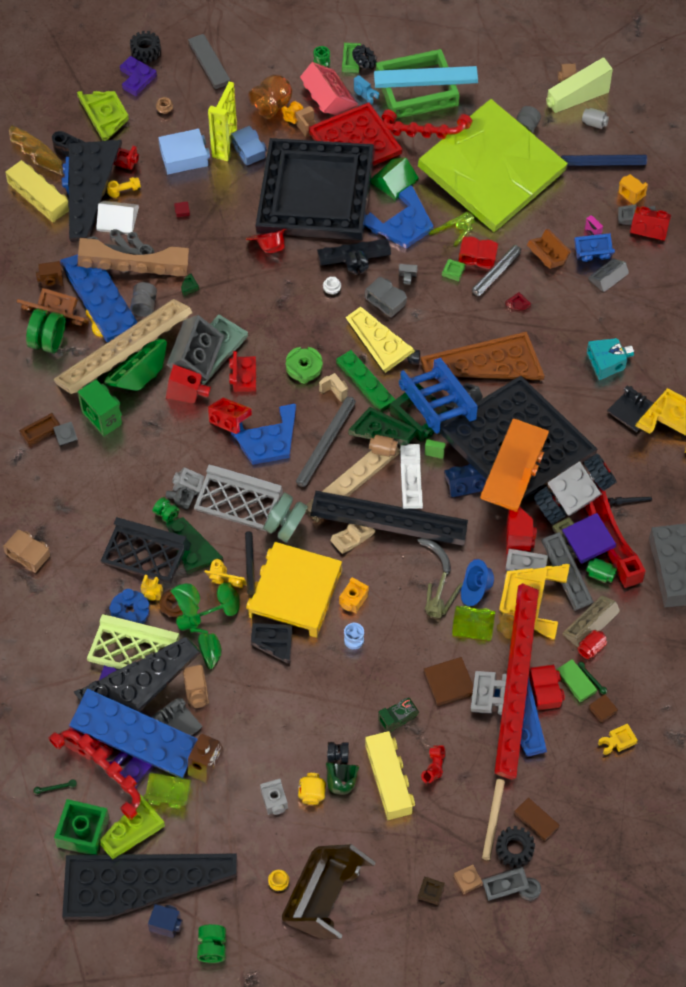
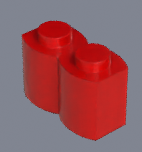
(478, 252)
(545, 687)

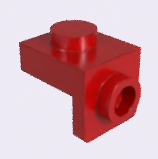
(127, 158)

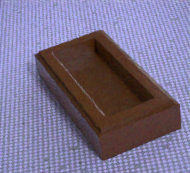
(39, 429)
(536, 819)

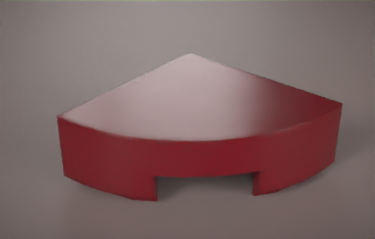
(518, 302)

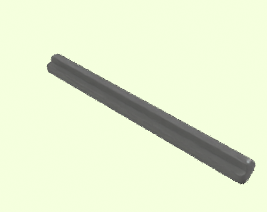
(325, 441)

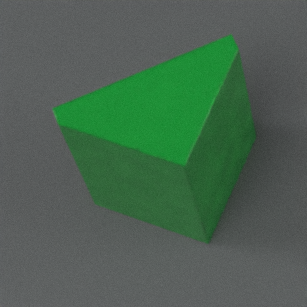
(395, 177)

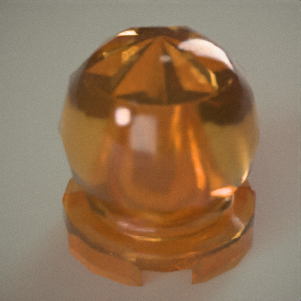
(271, 95)

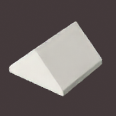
(116, 216)

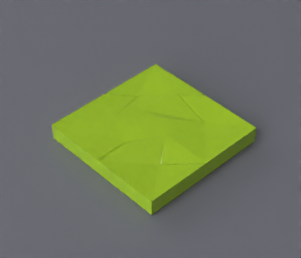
(492, 165)

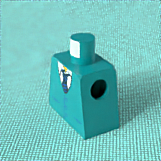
(608, 356)

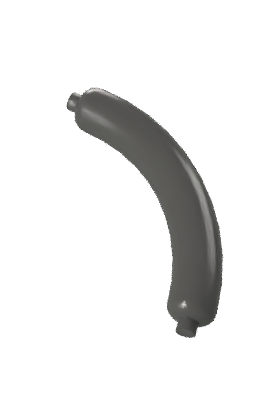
(439, 551)

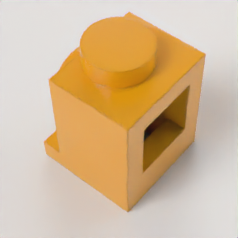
(632, 189)
(360, 593)

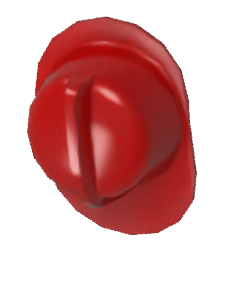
(270, 242)

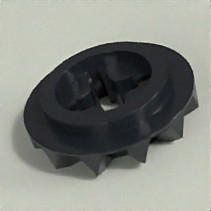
(361, 60)

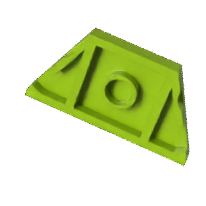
(104, 111)

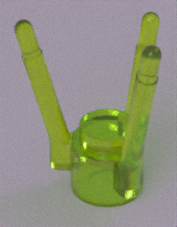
(463, 222)

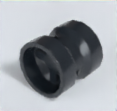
(333, 749)

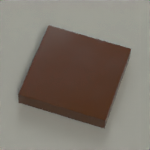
(449, 681)

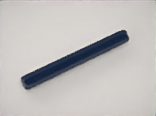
(597, 160)

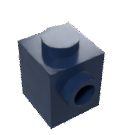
(165, 920)

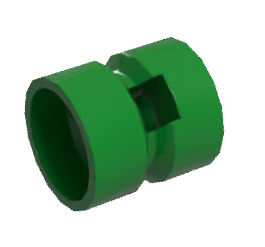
(211, 947)

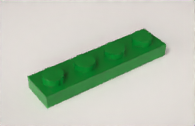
(365, 381)

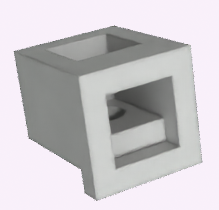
(272, 789)

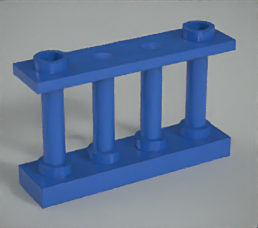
(448, 383)

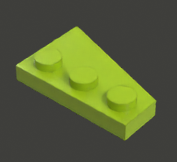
(128, 832)

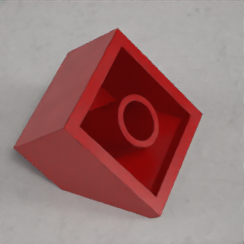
(520, 531)

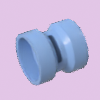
(352, 632)

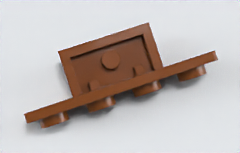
(56, 302)

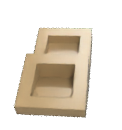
(351, 537)

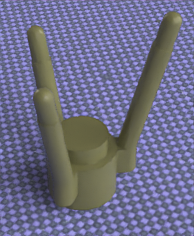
(436, 607)

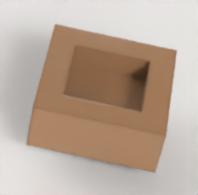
(468, 879)

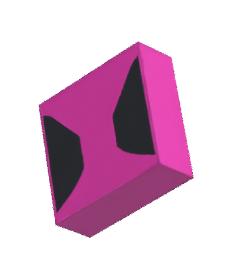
(592, 226)

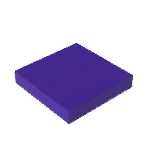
(589, 538)

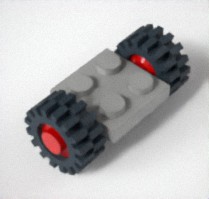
(574, 488)

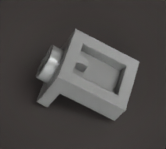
(188, 479)

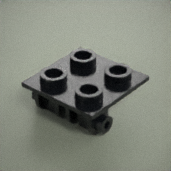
(630, 407)

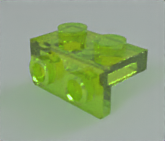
(473, 622)
(167, 790)

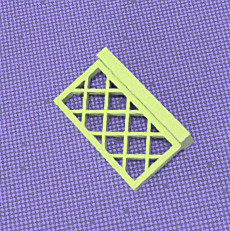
(131, 630)

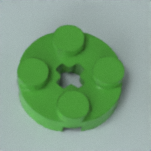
(304, 373)

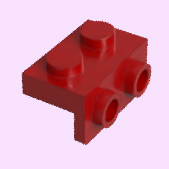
(650, 223)

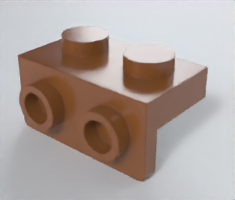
(549, 249)

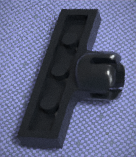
(354, 255)

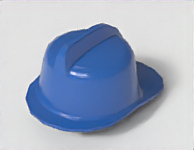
(476, 582)

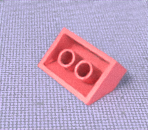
(327, 89)

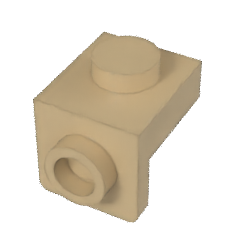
(335, 384)

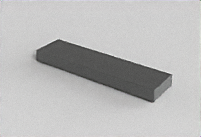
(209, 61)
(575, 586)

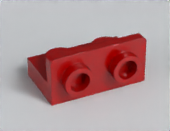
(243, 373)
(228, 414)

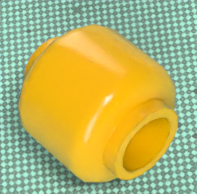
(311, 789)

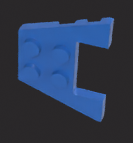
(405, 226)
(270, 441)

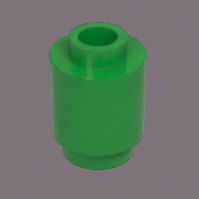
(601, 570)

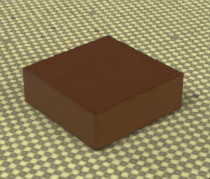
(603, 708)

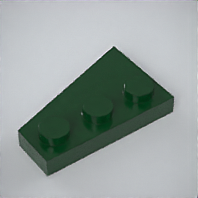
(200, 552)

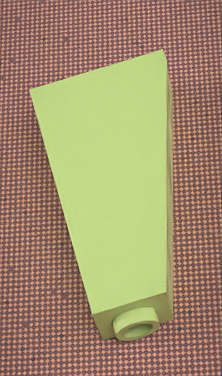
(581, 87)

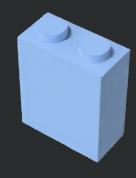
(184, 151)

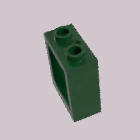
(402, 403)

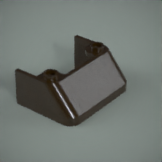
(320, 886)

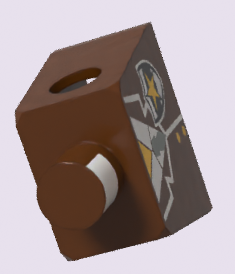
(206, 754)

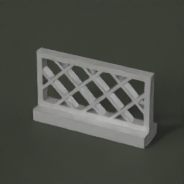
(239, 481)

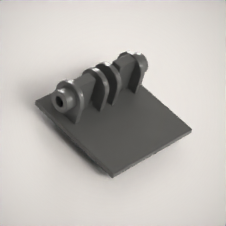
(178, 717)

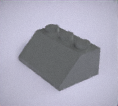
(196, 346)

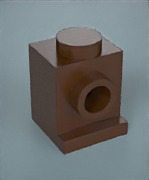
(50, 274)

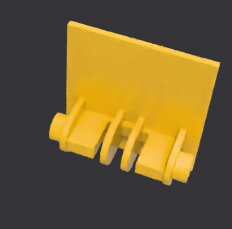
(219, 575)

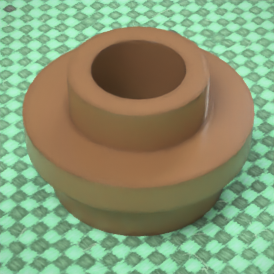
(164, 105)

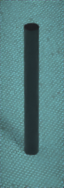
(249, 563)

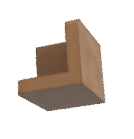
(305, 119)

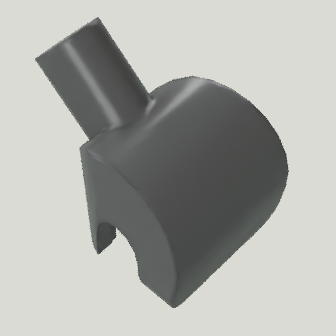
(182, 497)

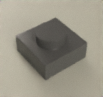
(65, 433)

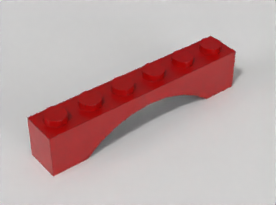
(622, 556)

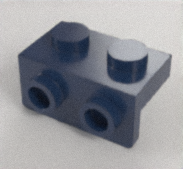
(464, 480)

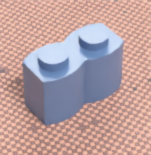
(248, 145)

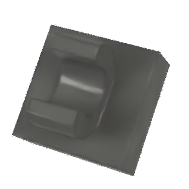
(407, 271)

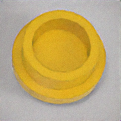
(278, 880)

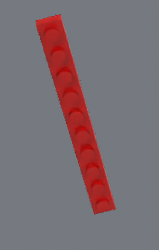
(516, 682)

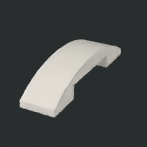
(411, 476)

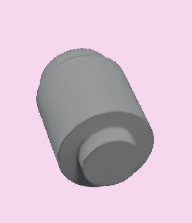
(595, 118)

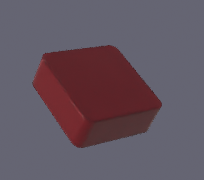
(182, 209)

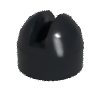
(414, 358)

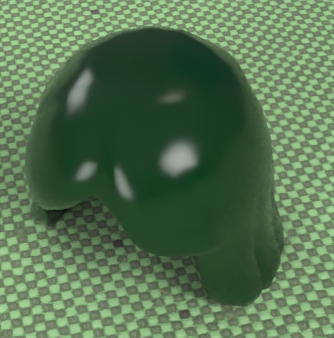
(341, 773)

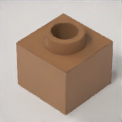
(567, 71)

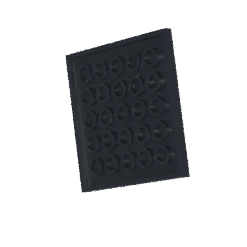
(482, 438)

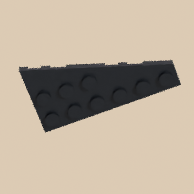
(88, 178)

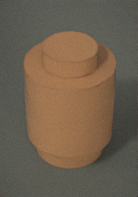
(383, 445)

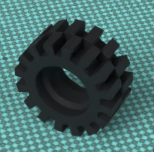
(145, 53)
(519, 835)

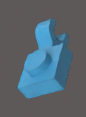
(364, 89)

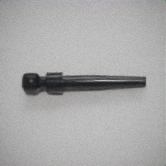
(619, 500)

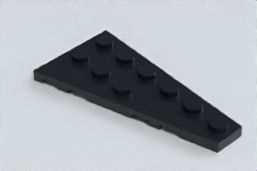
(144, 680)

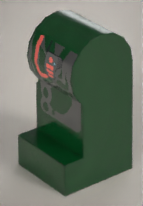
(397, 714)

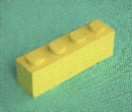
(37, 191)
(388, 775)

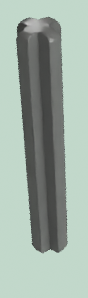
(496, 270)

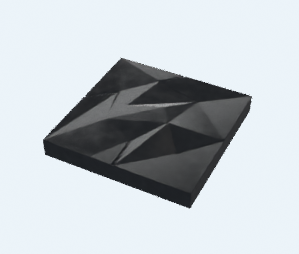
(315, 188)

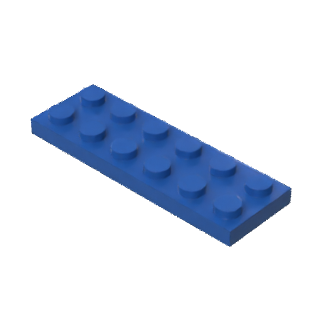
(99, 298)
(133, 733)

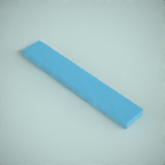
(425, 77)

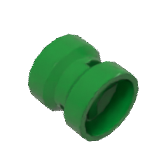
(322, 56)
(166, 510)

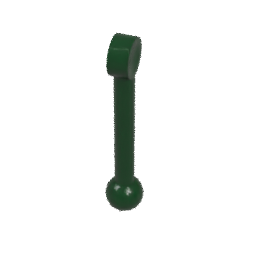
(603, 690)
(72, 784)

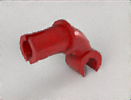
(435, 769)

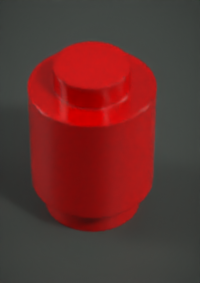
(592, 644)

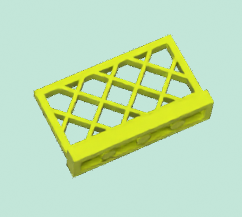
(223, 123)

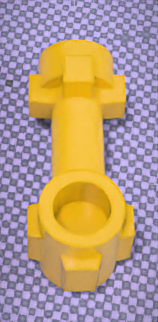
(114, 188)

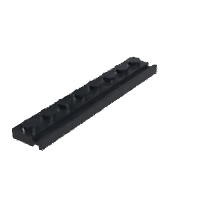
(389, 518)

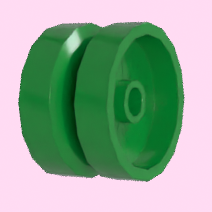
(45, 330)

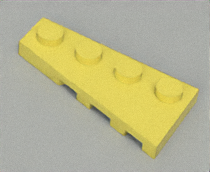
(379, 340)

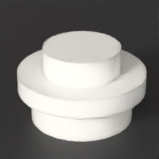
(332, 285)

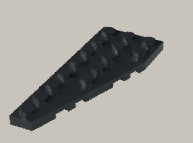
(107, 887)

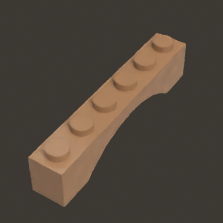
(97, 255)

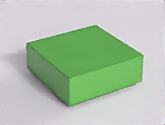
(453, 270)
(435, 448)

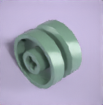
(283, 516)

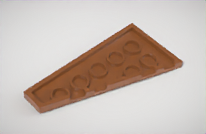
(496, 358)

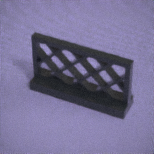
(153, 536)

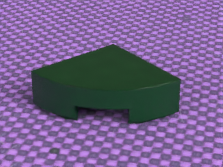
(189, 285)

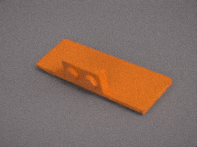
(515, 465)

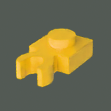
(151, 588)
(620, 738)

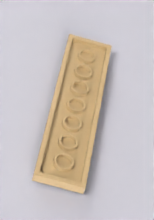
(123, 346)

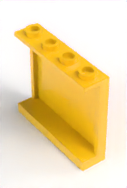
(295, 587)

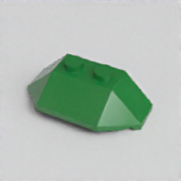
(139, 367)

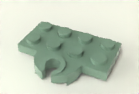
(233, 338)

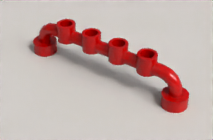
(426, 131)
(99, 757)

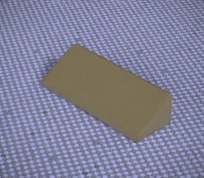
(594, 618)

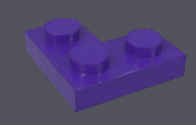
(139, 75)

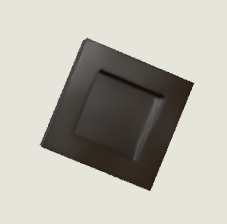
(431, 890)

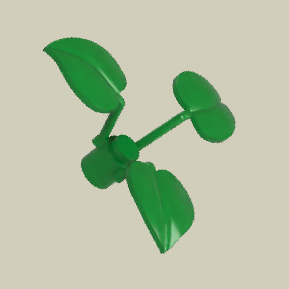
(188, 601)

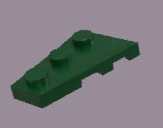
(377, 423)

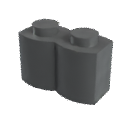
(385, 296)

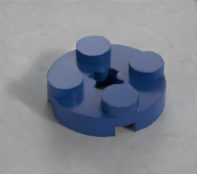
(130, 598)

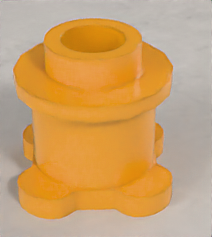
(290, 112)

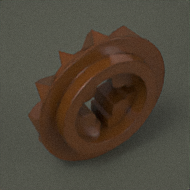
(166, 605)

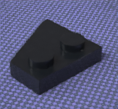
(273, 639)

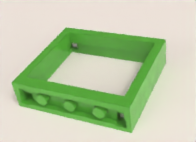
(420, 104)

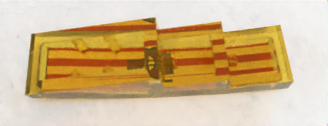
(39, 151)

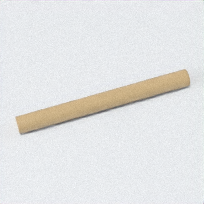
(493, 819)

